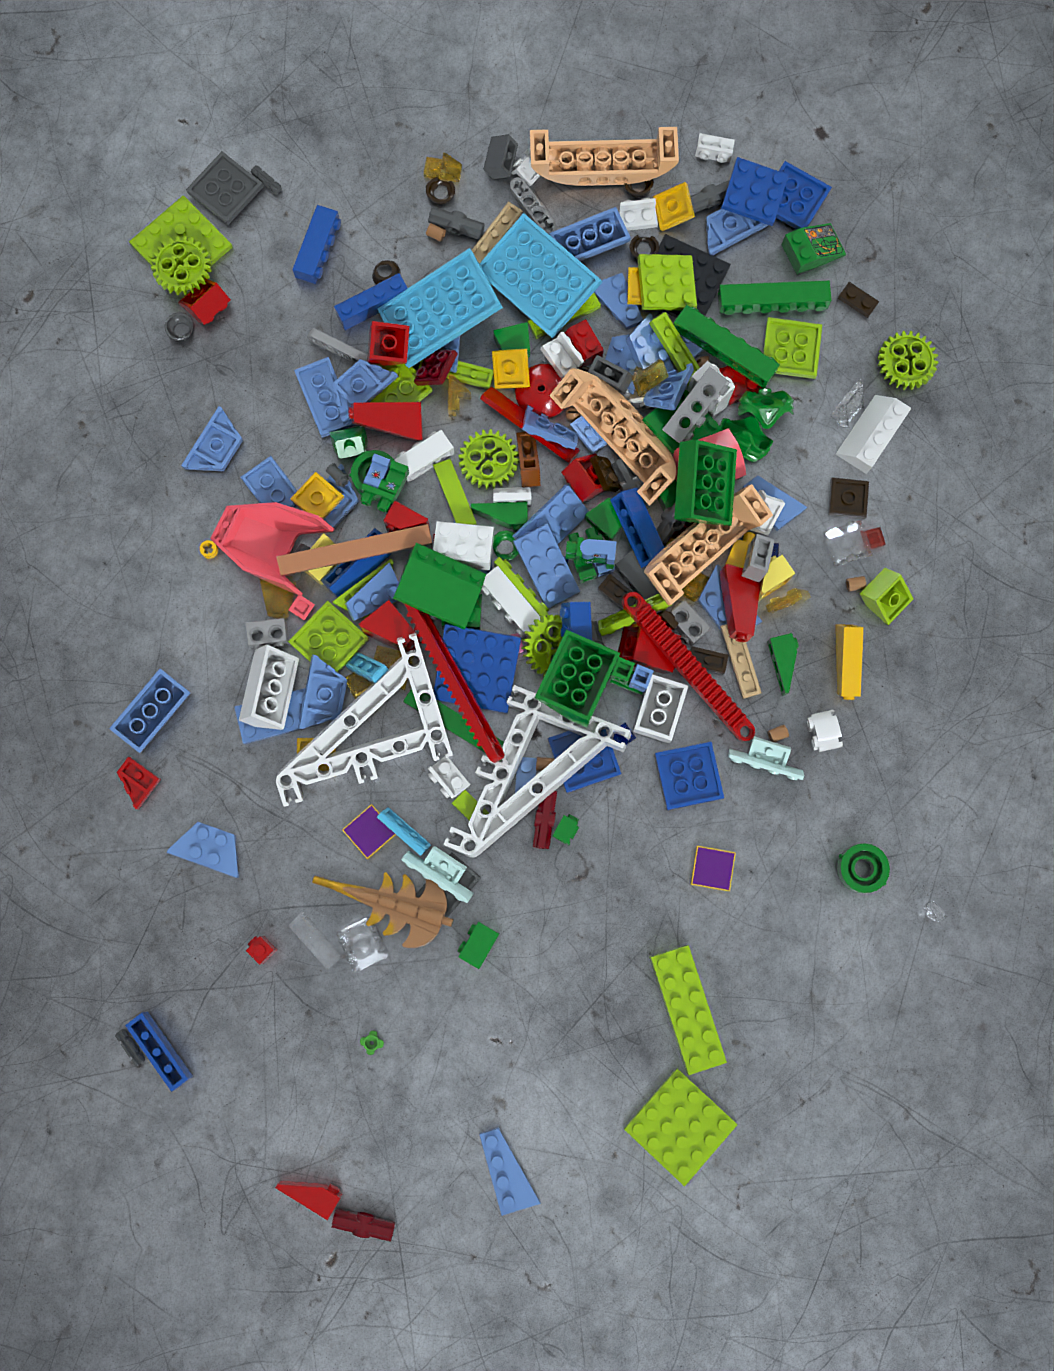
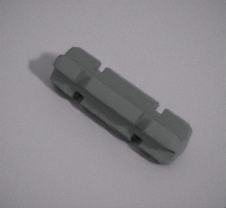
(267, 180)
(130, 1047)

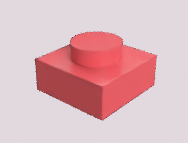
(301, 607)

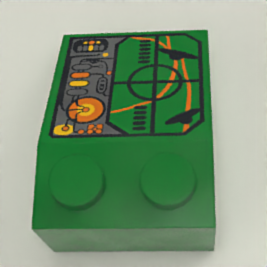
(812, 247)

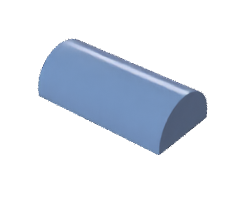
(593, 235)
(150, 710)

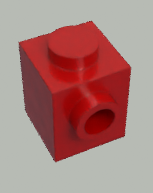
(260, 949)

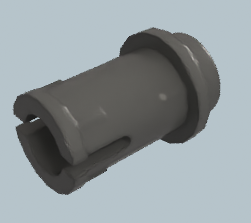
(340, 478)

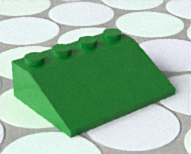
(659, 418)
(705, 483)
(439, 586)
(577, 677)

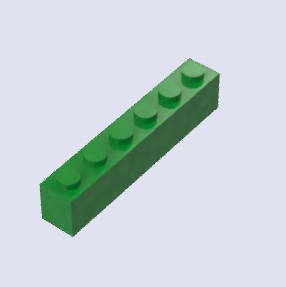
(774, 297)
(726, 346)

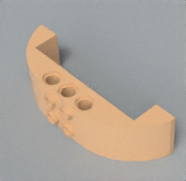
(604, 160)
(620, 427)
(703, 544)

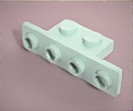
(767, 756)
(442, 870)

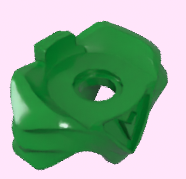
(766, 405)
(750, 437)

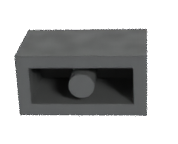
(500, 156)
(611, 373)

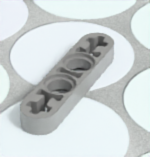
(532, 208)
(336, 346)

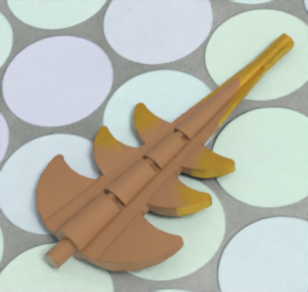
(423, 913)

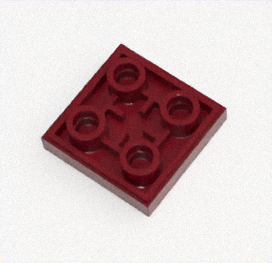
(435, 368)

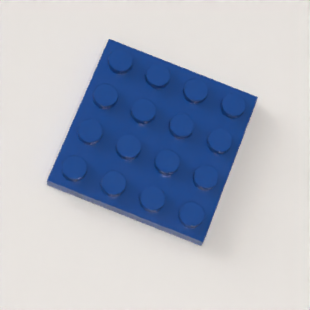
(486, 664)

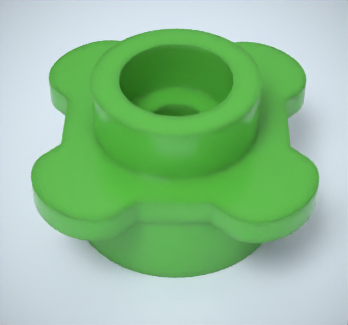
(365, 1041)

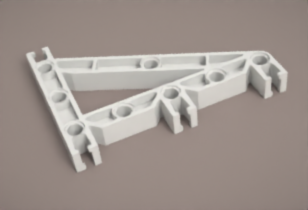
(305, 764)
(503, 816)

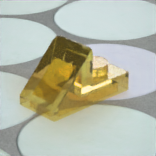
(444, 168)
(650, 377)
(455, 393)
(695, 587)

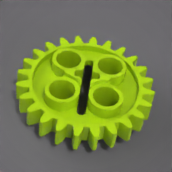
(181, 265)
(924, 359)
(500, 470)
(541, 658)

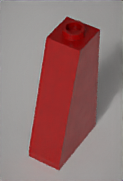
(394, 418)
(740, 602)

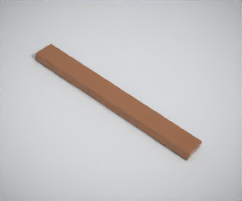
(353, 550)

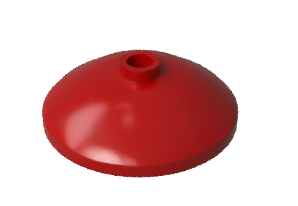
(540, 401)

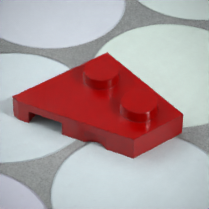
(137, 781)

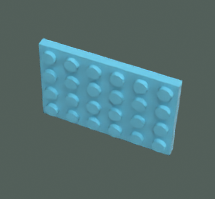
(539, 275)
(442, 306)

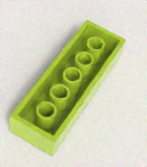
(687, 1010)

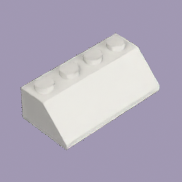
(873, 432)
(269, 688)

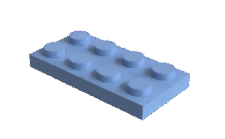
(318, 390)
(561, 514)
(546, 566)
(252, 734)

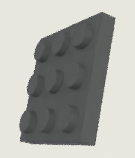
(224, 188)

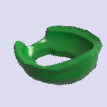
(502, 536)

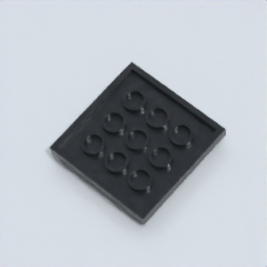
(707, 269)

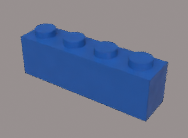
(316, 244)
(367, 302)
(637, 525)
(347, 574)
(576, 618)
(159, 1051)

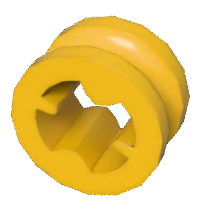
(213, 554)

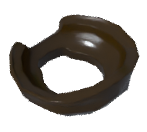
(433, 184)
(649, 184)
(652, 242)
(395, 270)

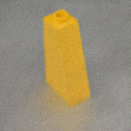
(849, 660)

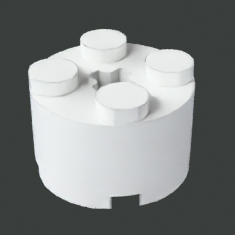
(825, 731)

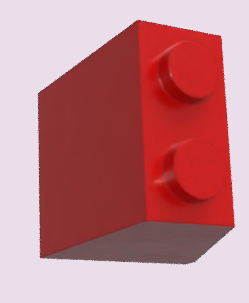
(387, 625)
(640, 649)

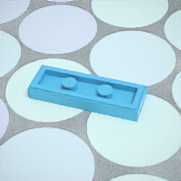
(366, 667)
(404, 831)

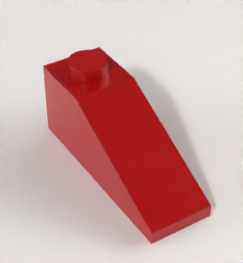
(314, 1196)

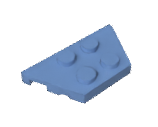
(728, 228)
(646, 346)
(620, 355)
(360, 385)
(669, 391)
(215, 445)
(346, 504)
(712, 599)
(322, 695)
(208, 848)

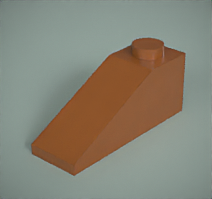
(528, 460)

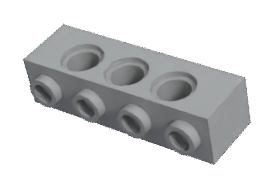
(674, 426)

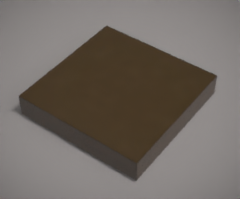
(848, 498)

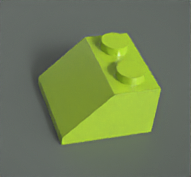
(887, 595)

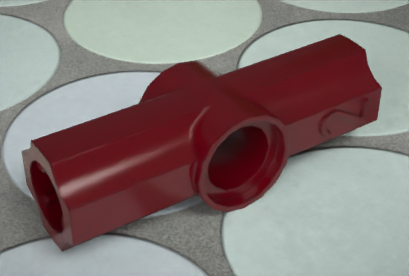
(544, 821)
(363, 1225)

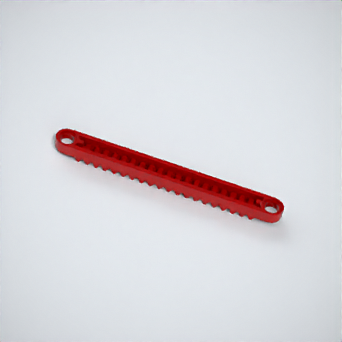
(688, 666)
(456, 684)

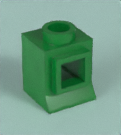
(566, 829)

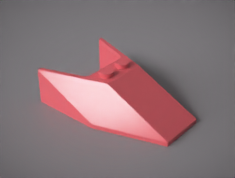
(260, 533)

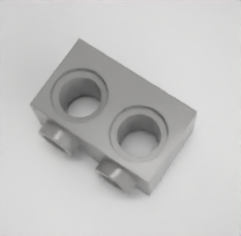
(758, 558)
(692, 620)
(268, 628)

